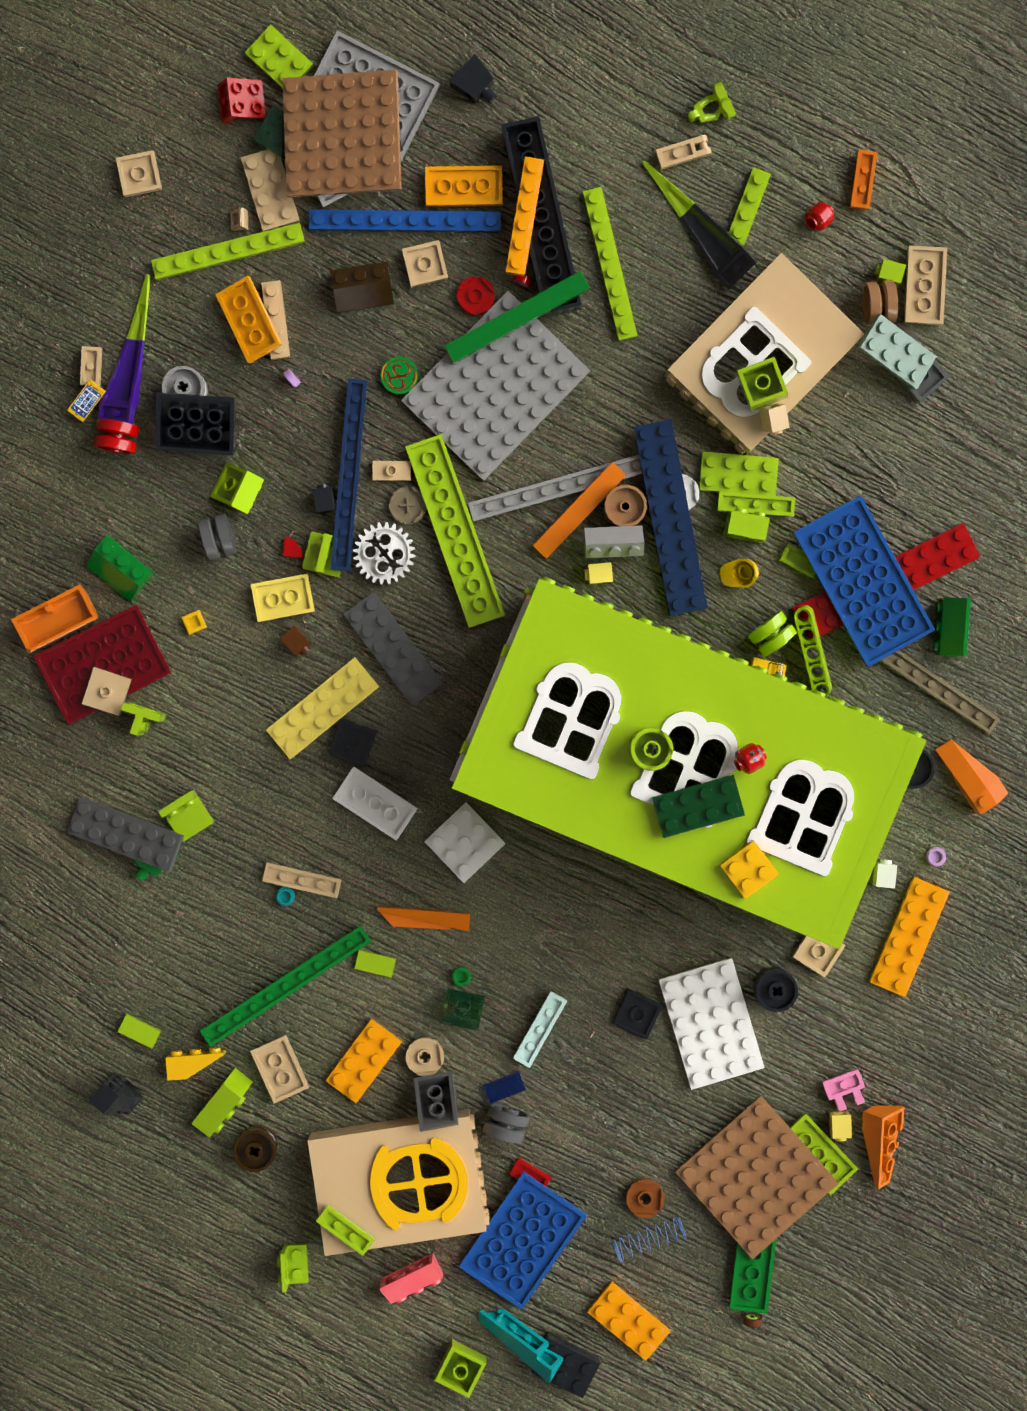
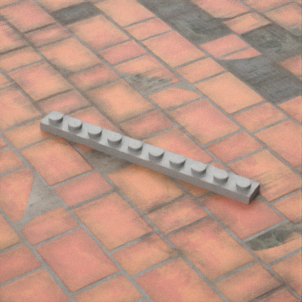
(546, 490)

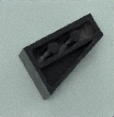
(116, 1096)

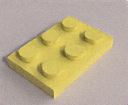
(282, 597)

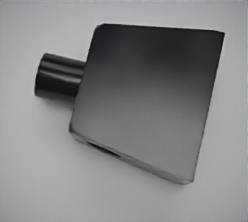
(474, 81)

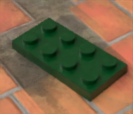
(698, 806)

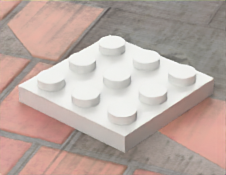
(465, 842)

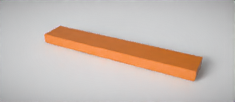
(579, 509)

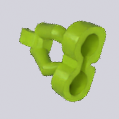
(725, 106)

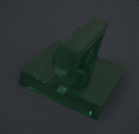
(462, 1009)

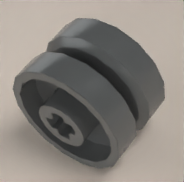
(217, 536)
(506, 1123)

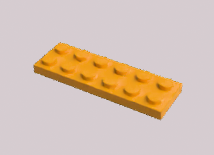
(909, 936)

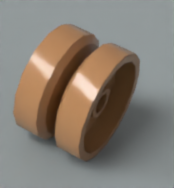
(880, 300)
(635, 501)

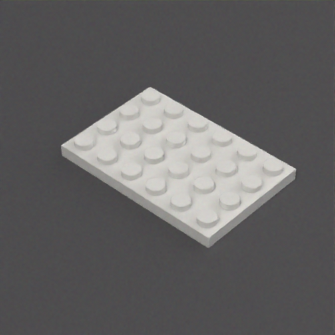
(711, 1023)

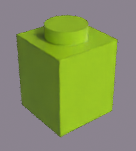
(889, 271)

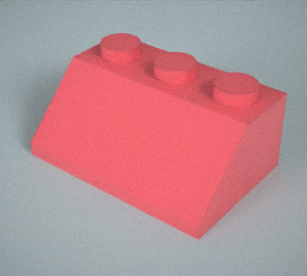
(411, 1279)

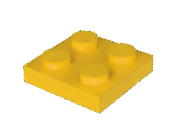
(749, 869)

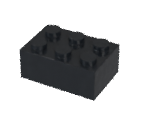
(576, 1368)

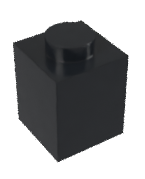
(324, 499)

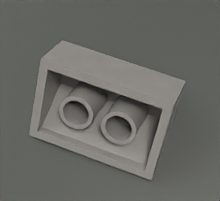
(613, 541)

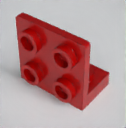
(241, 99)

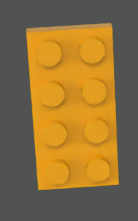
(463, 186)
(248, 319)
(363, 1060)
(628, 1320)

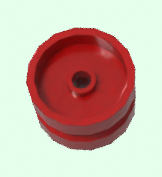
(116, 435)

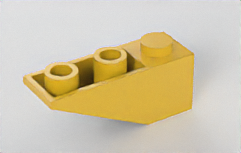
(184, 1065)

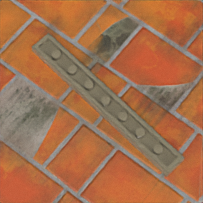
(941, 691)

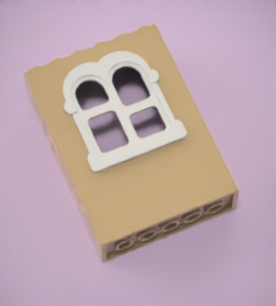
(794, 319)

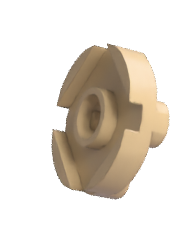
(433, 1063)

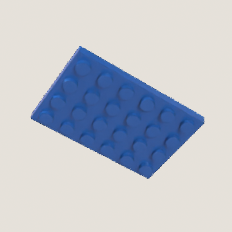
(522, 1240)

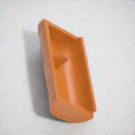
(55, 618)

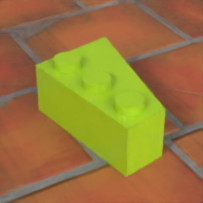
(222, 1102)

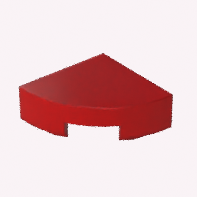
(292, 549)

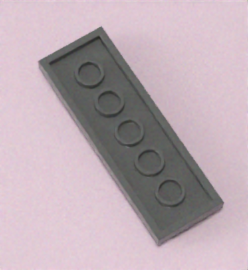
(393, 648)
(125, 834)

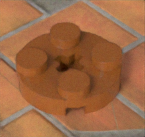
(652, 1205)

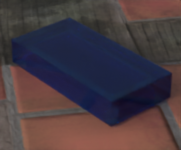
(504, 1087)

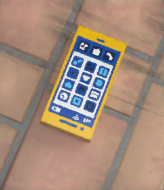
(86, 400)

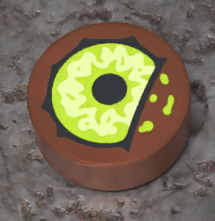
(752, 1320)

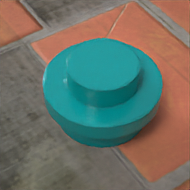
(285, 896)

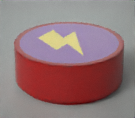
(524, 281)

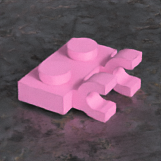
(843, 1085)

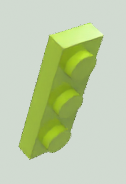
(345, 1229)

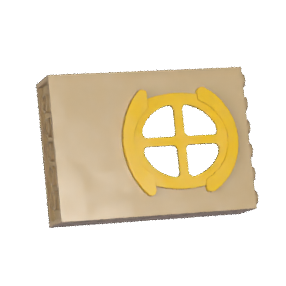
(352, 1173)

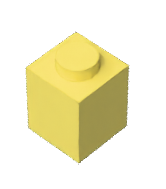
(599, 573)
(840, 1125)

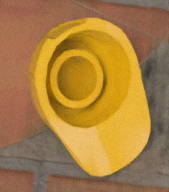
(739, 573)

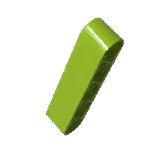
(813, 642)

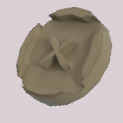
(407, 505)

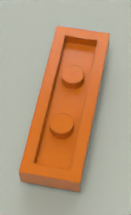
(863, 180)

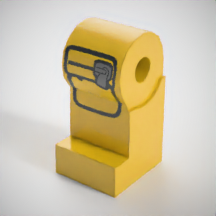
(772, 667)

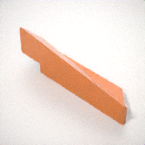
(425, 918)

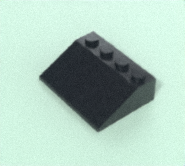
(195, 423)

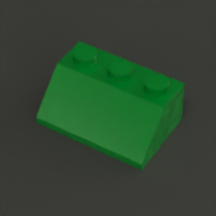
(119, 568)
(952, 627)

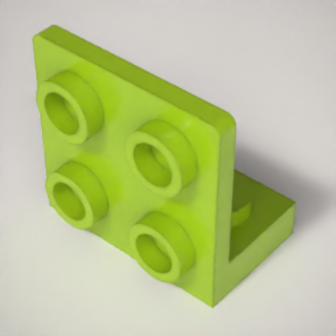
(187, 815)
(293, 1264)

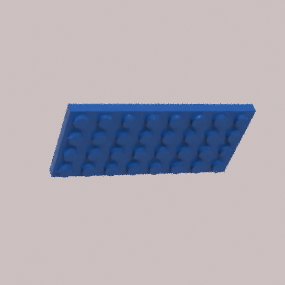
(863, 581)

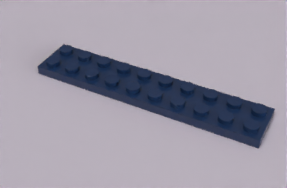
(670, 517)

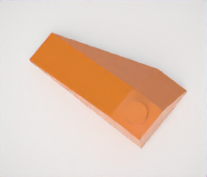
(976, 782)
(880, 1135)

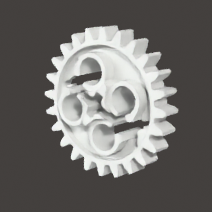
(397, 542)

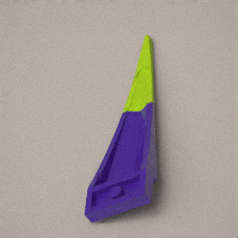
(124, 386)

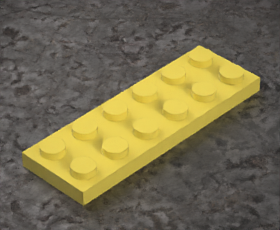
(322, 708)

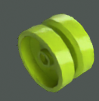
(773, 635)

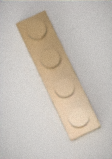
(275, 308)
(302, 880)

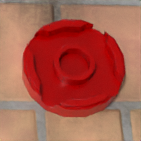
(475, 295)

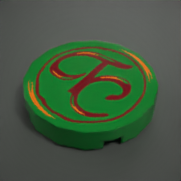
(399, 375)

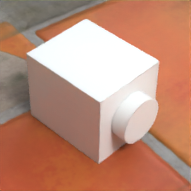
(884, 874)

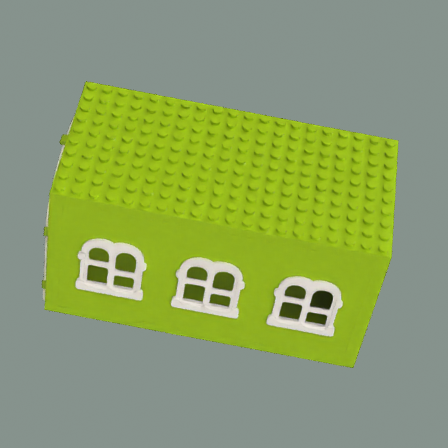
(671, 683)

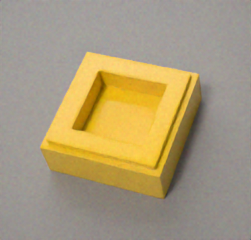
(194, 622)

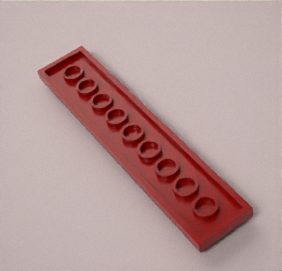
(919, 565)

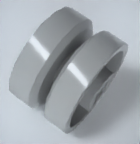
(183, 377)

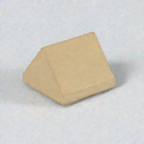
(239, 219)

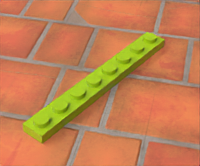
(228, 251)
(609, 264)

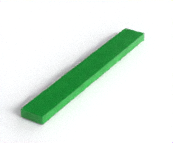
(517, 317)

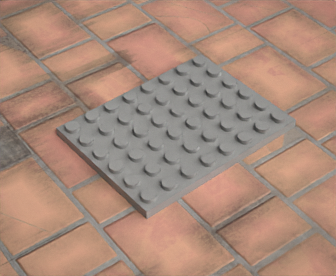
(497, 393)

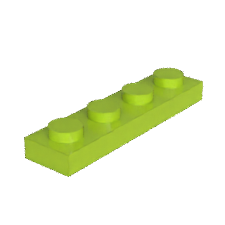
(749, 204)
(756, 503)

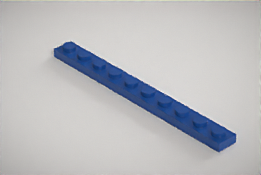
(404, 221)

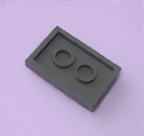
(933, 379)

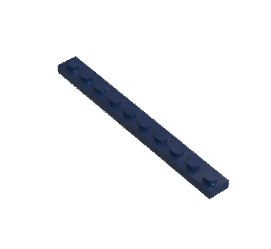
(349, 475)

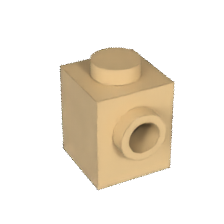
(774, 418)

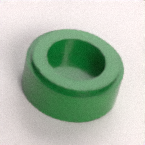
(461, 976)

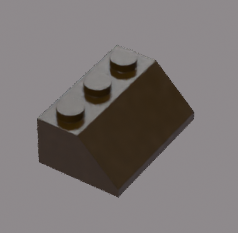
(362, 287)

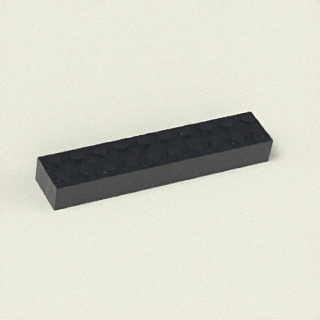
(548, 244)

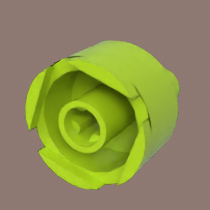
(661, 755)

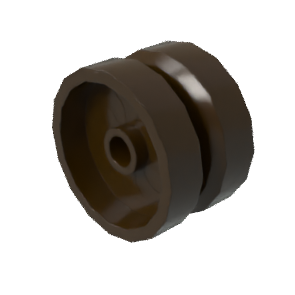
(251, 1138)

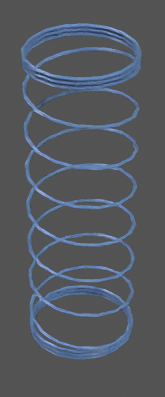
(617, 1250)

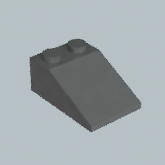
(436, 1101)

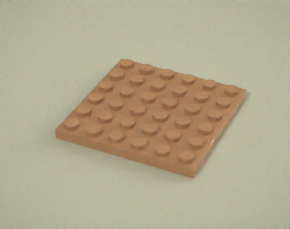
(342, 133)
(756, 1177)

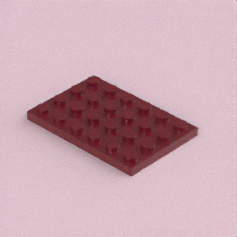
(114, 645)

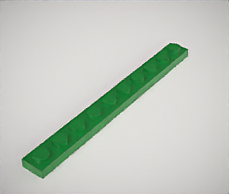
(285, 985)

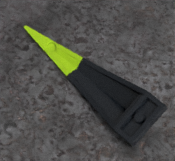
(722, 251)

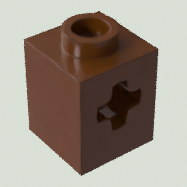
(296, 641)

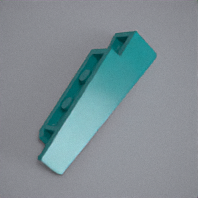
(522, 1341)

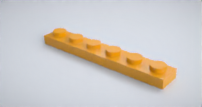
(524, 216)

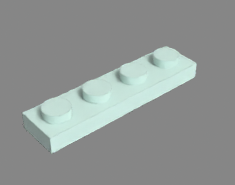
(540, 1029)

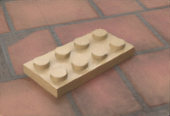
(268, 189)
(925, 285)

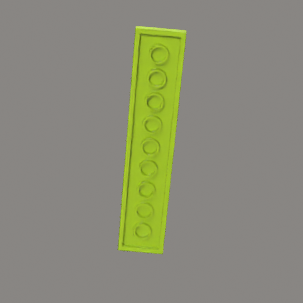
(455, 531)

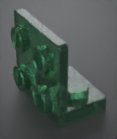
(272, 133)

